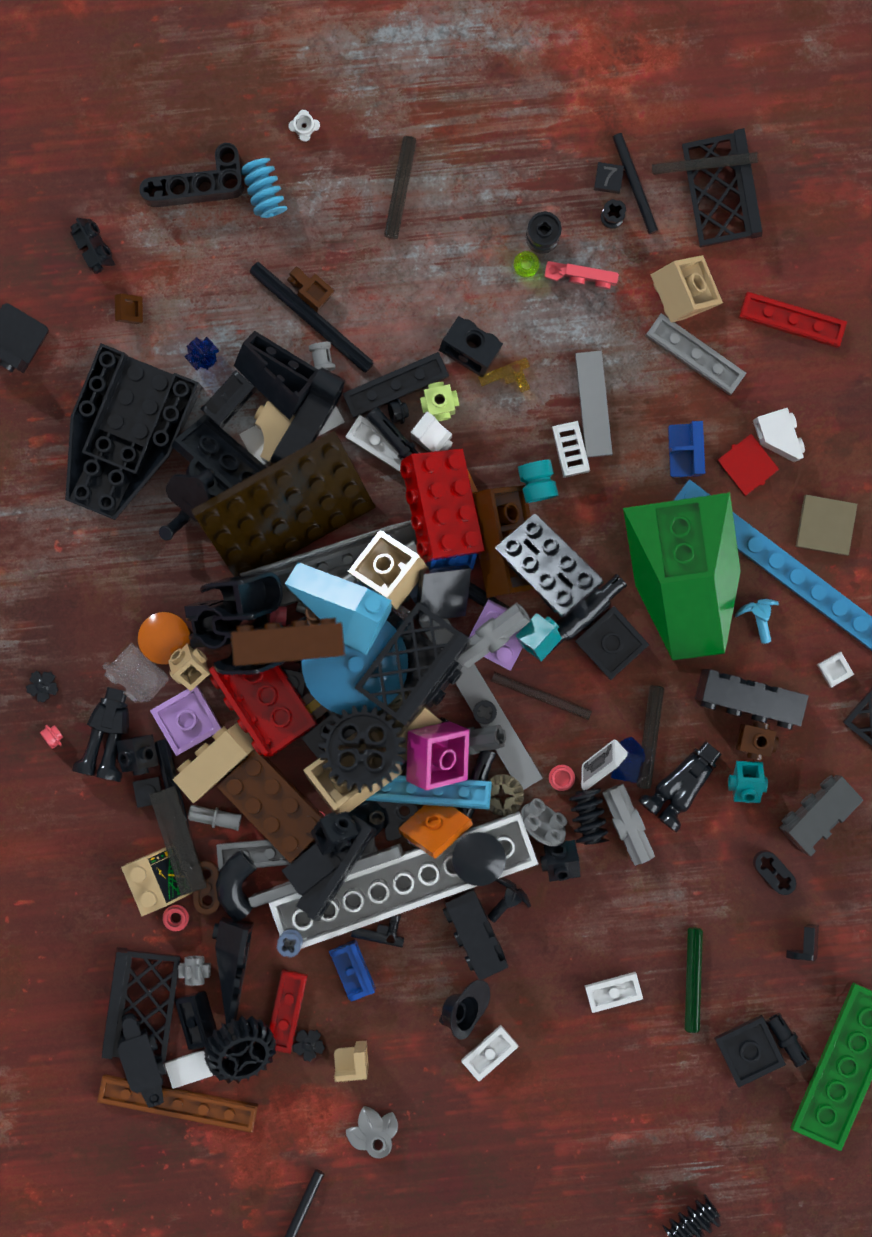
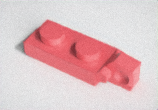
(580, 274)

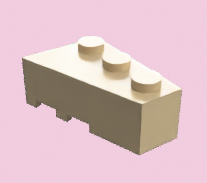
(213, 761)

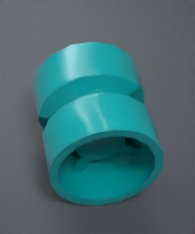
(538, 481)

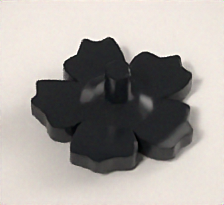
(42, 685)
(308, 1044)

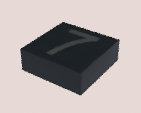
(608, 178)

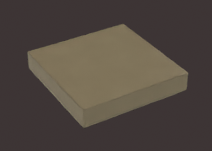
(826, 525)

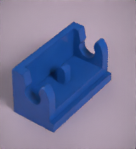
(352, 970)

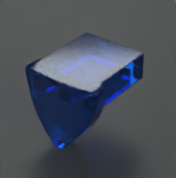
(630, 766)

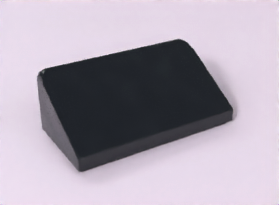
(195, 1019)

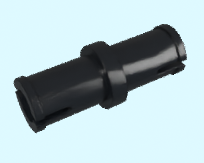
(787, 1040)

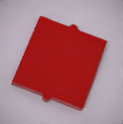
(747, 465)

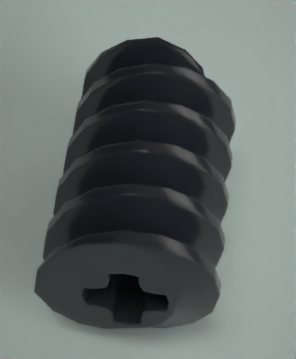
(588, 816)
(695, 1221)

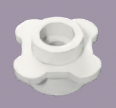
(304, 118)

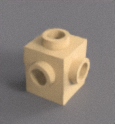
(188, 666)

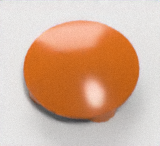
(162, 636)

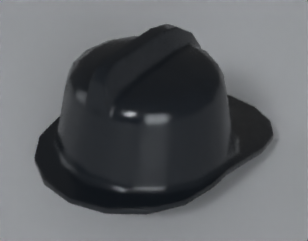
(464, 1010)

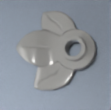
(371, 1129)

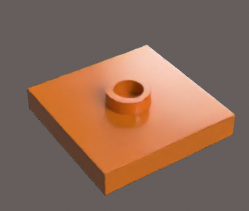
(435, 828)

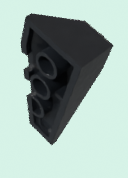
(232, 954)

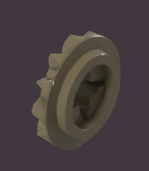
(512, 787)

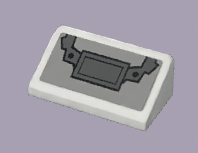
(602, 763)

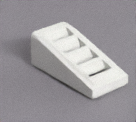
(573, 470)

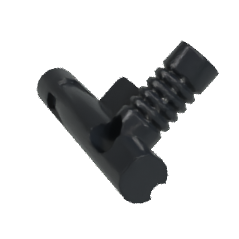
(382, 933)

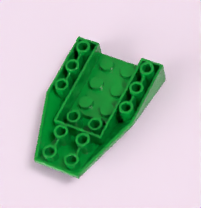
(686, 570)

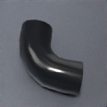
(230, 884)

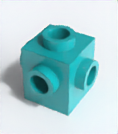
(748, 782)

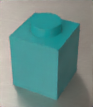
(539, 636)

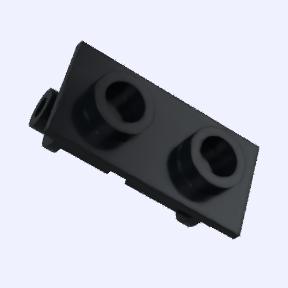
(87, 234)

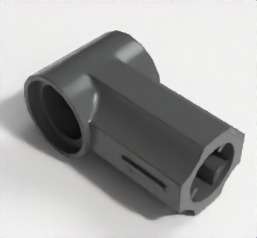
(486, 738)

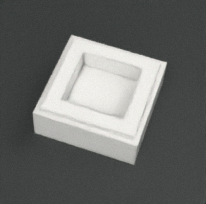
(835, 669)

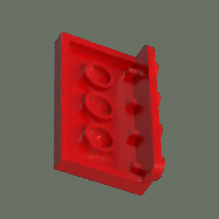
(441, 504)
(266, 708)

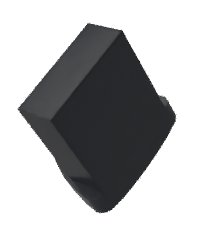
(810, 946)

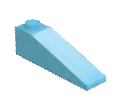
(355, 606)

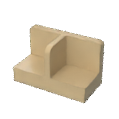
(351, 1062)

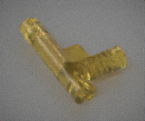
(509, 375)

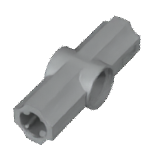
(494, 634)
(628, 824)

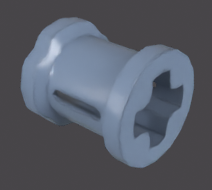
(289, 951)

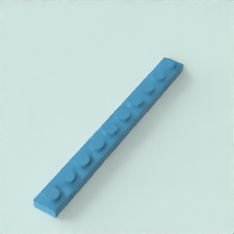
(795, 575)

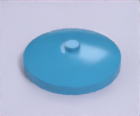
(334, 678)

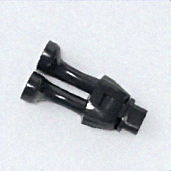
(108, 718)

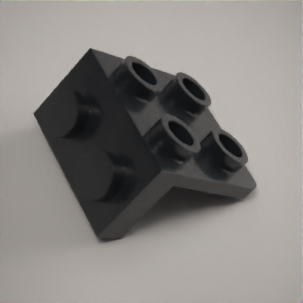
(19, 338)

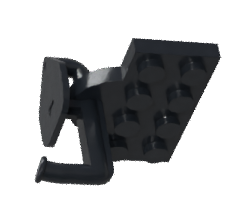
(214, 463)

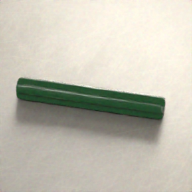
(693, 980)

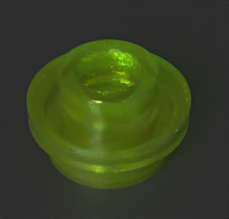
(526, 256)

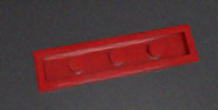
(792, 319)

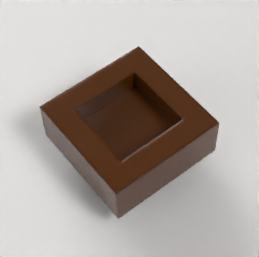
(128, 308)

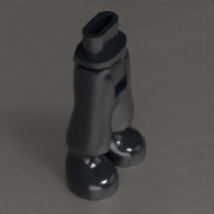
(682, 786)

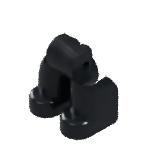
(243, 600)

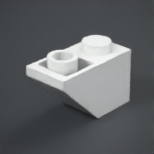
(778, 434)

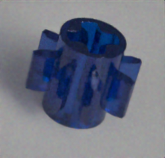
(201, 353)

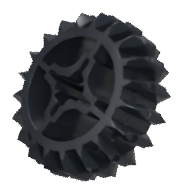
(237, 1044)

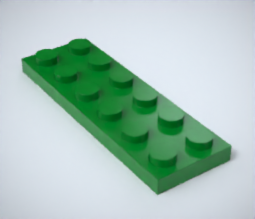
(840, 1074)

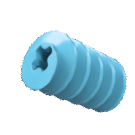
(261, 188)

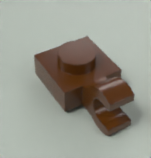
(312, 290)

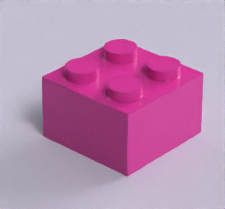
(437, 755)

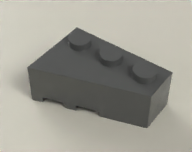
(820, 813)

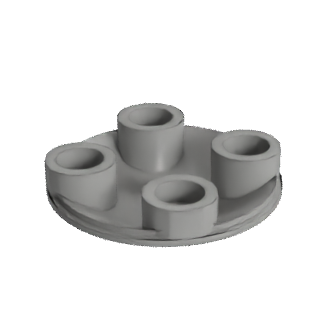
(544, 823)

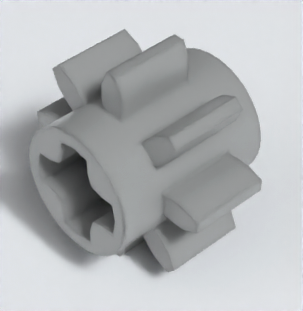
(194, 970)

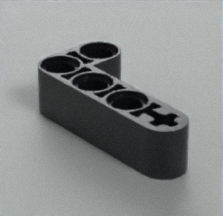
(192, 181)
(312, 415)

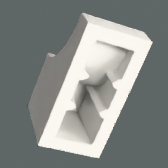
(431, 434)

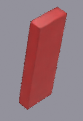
(287, 1009)

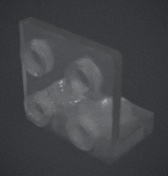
(137, 674)

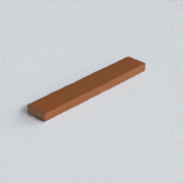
(182, 1105)

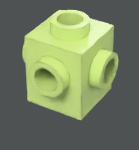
(440, 411)

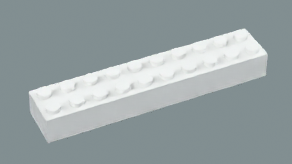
(399, 885)

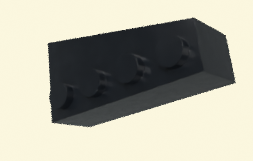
(751, 697)

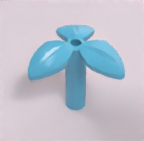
(762, 613)

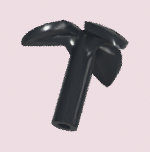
(511, 898)

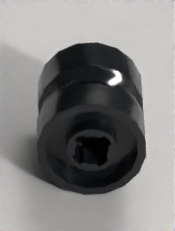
(543, 232)

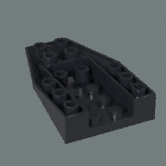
(123, 429)

